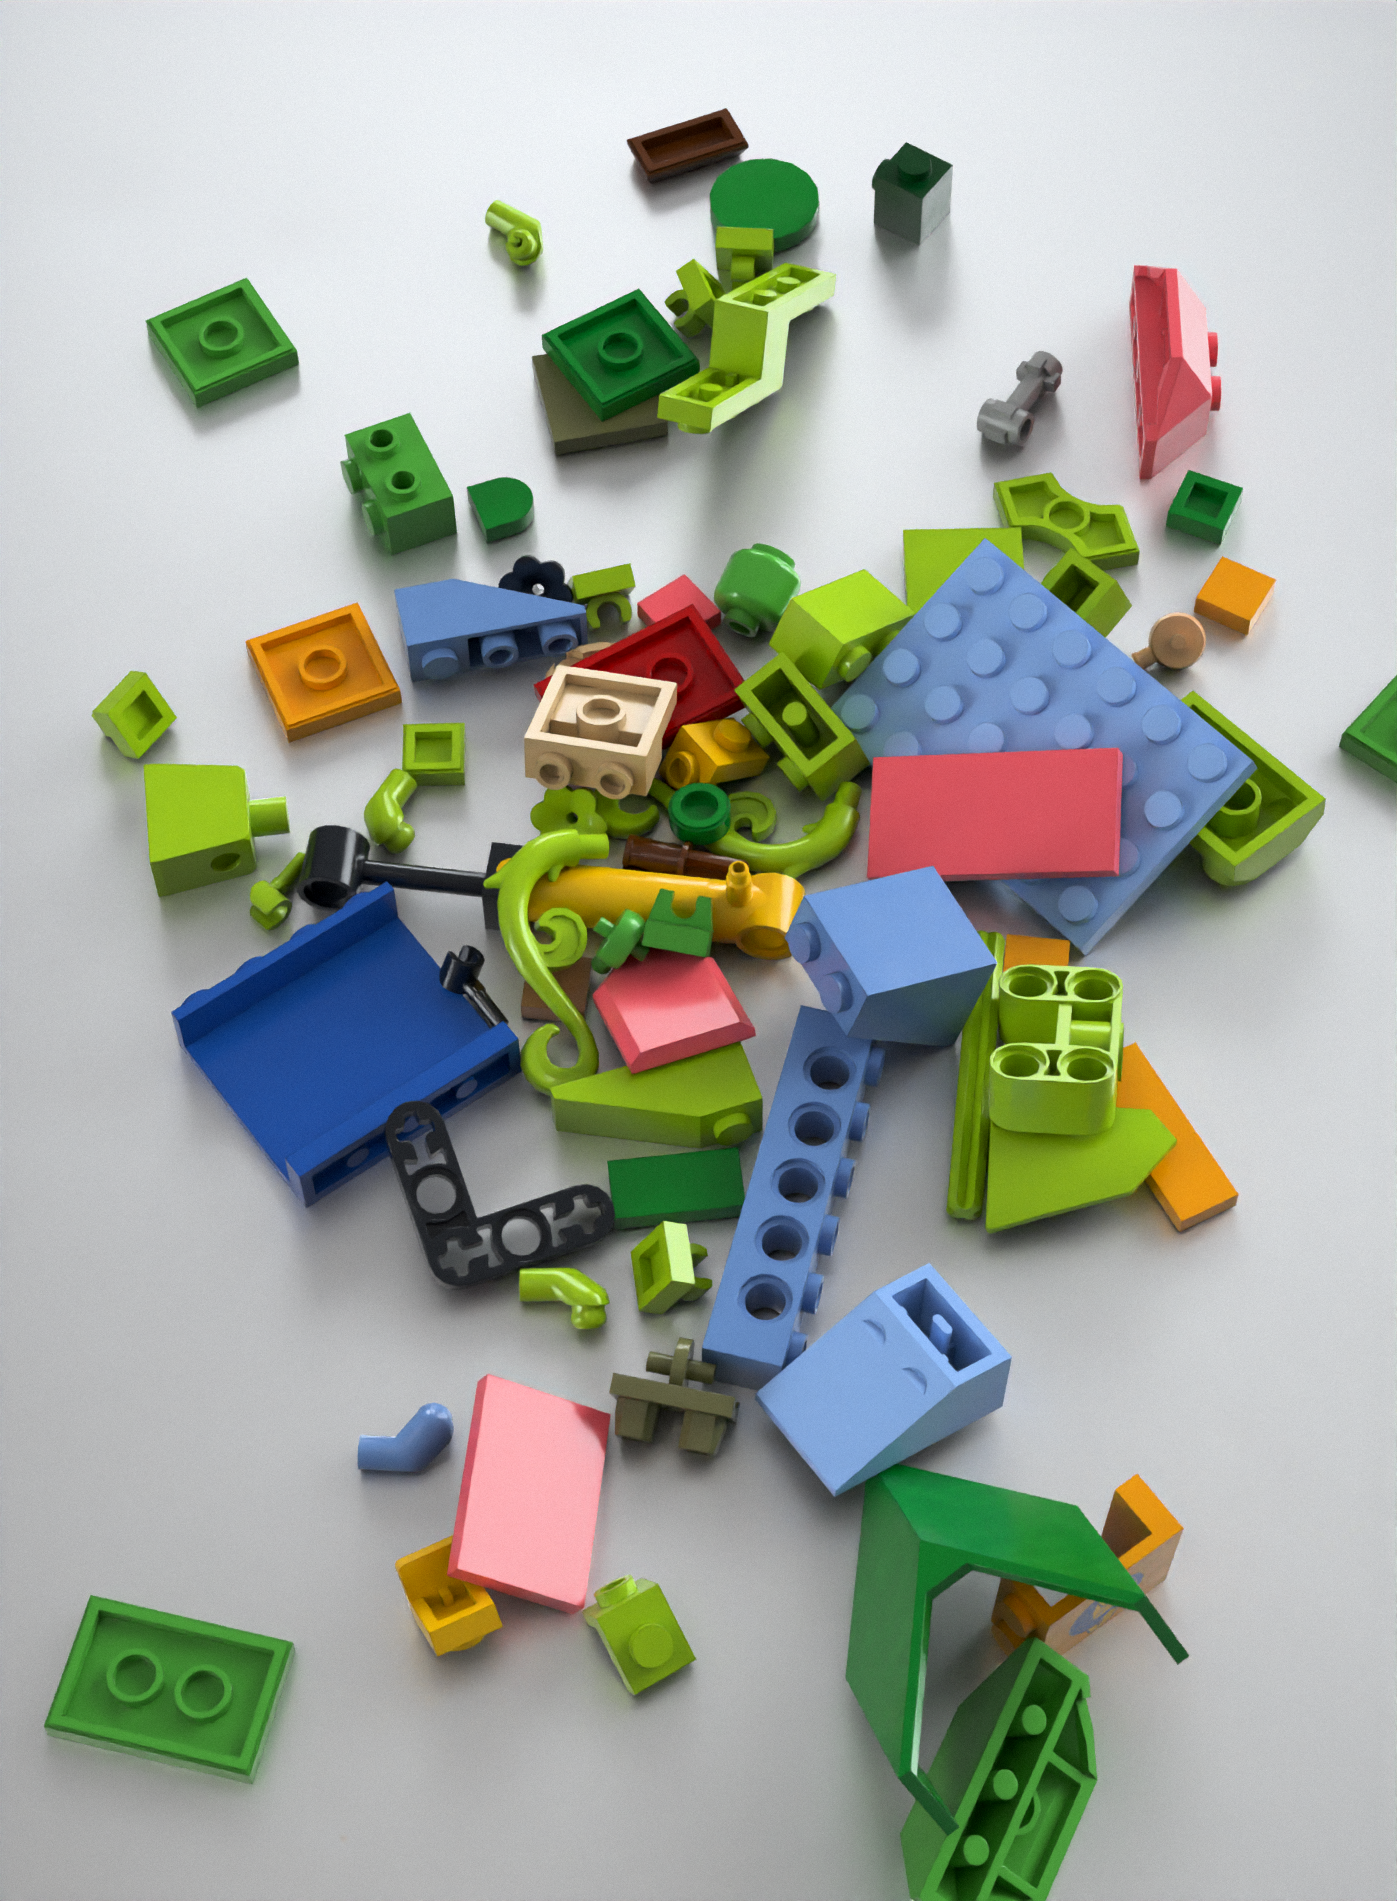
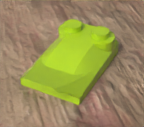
(1262, 818)

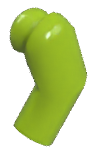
(523, 232)
(384, 812)

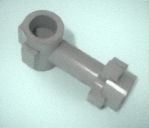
(1010, 420)

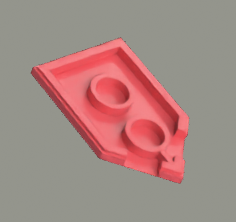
(669, 1008)

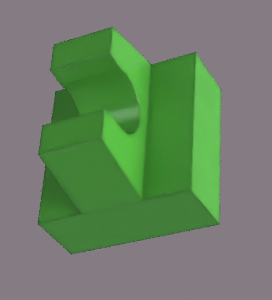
(678, 934)

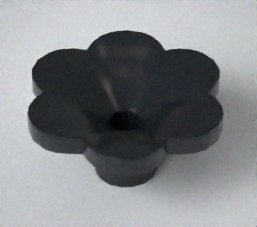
(530, 571)

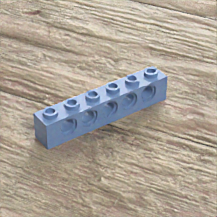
(756, 1350)

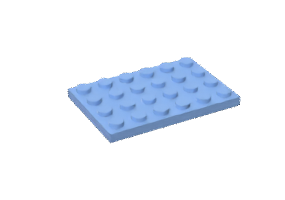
(1017, 670)

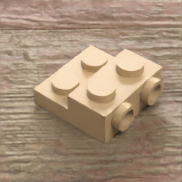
(599, 731)

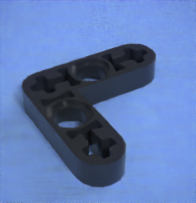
(461, 1221)

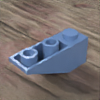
(475, 626)

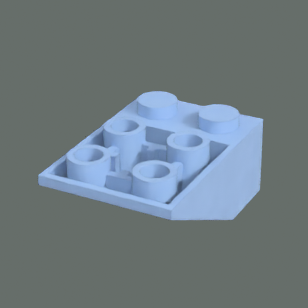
(888, 1381)

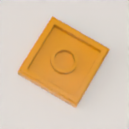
(323, 672)

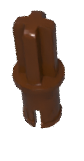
(674, 859)

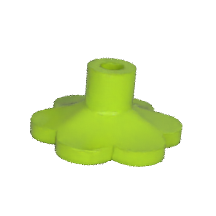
(558, 810)

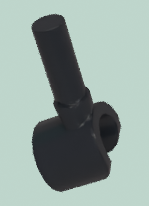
(461, 977)

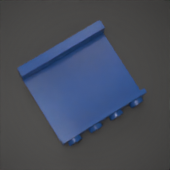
(337, 1036)

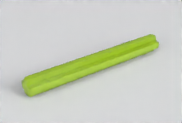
(972, 1097)

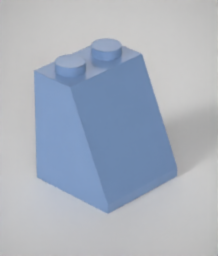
(893, 957)

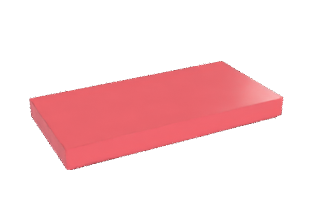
(997, 814)

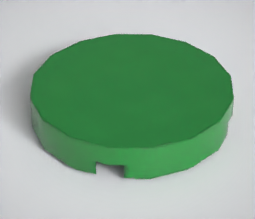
(766, 196)

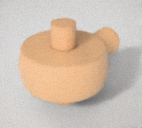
(1173, 642)

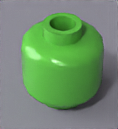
(756, 589)

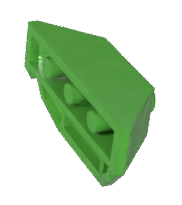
(1014, 1781)

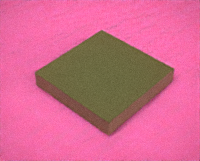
(576, 426)

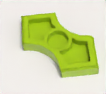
(1066, 522)

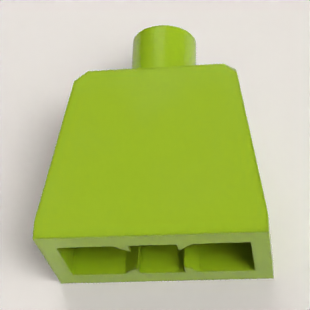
(205, 824)

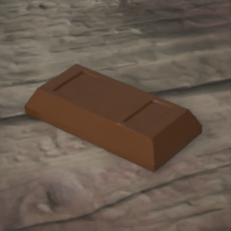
(688, 145)

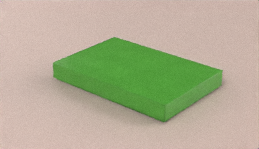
(170, 1689)

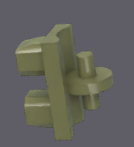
(641, 1401)

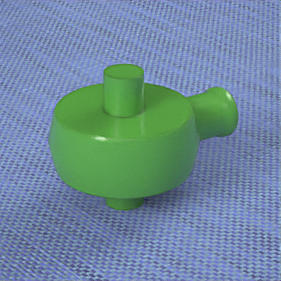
(619, 941)

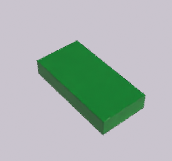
(676, 1188)

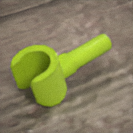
(269, 904)

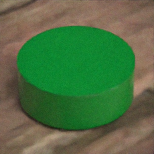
(699, 813)

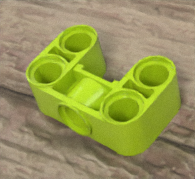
(1058, 1050)

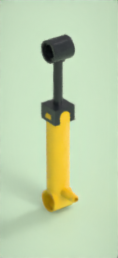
(746, 908)

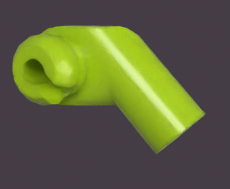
(569, 1286)

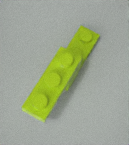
(746, 347)

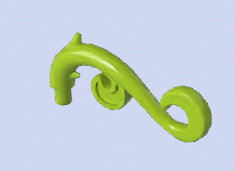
(753, 810)
(535, 960)

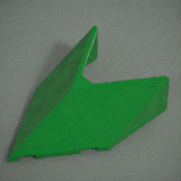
(920, 1540)

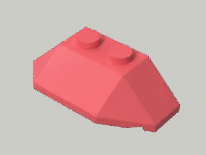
(1170, 366)

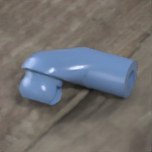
(413, 1446)

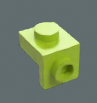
(638, 1631)

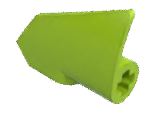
(1059, 1173)

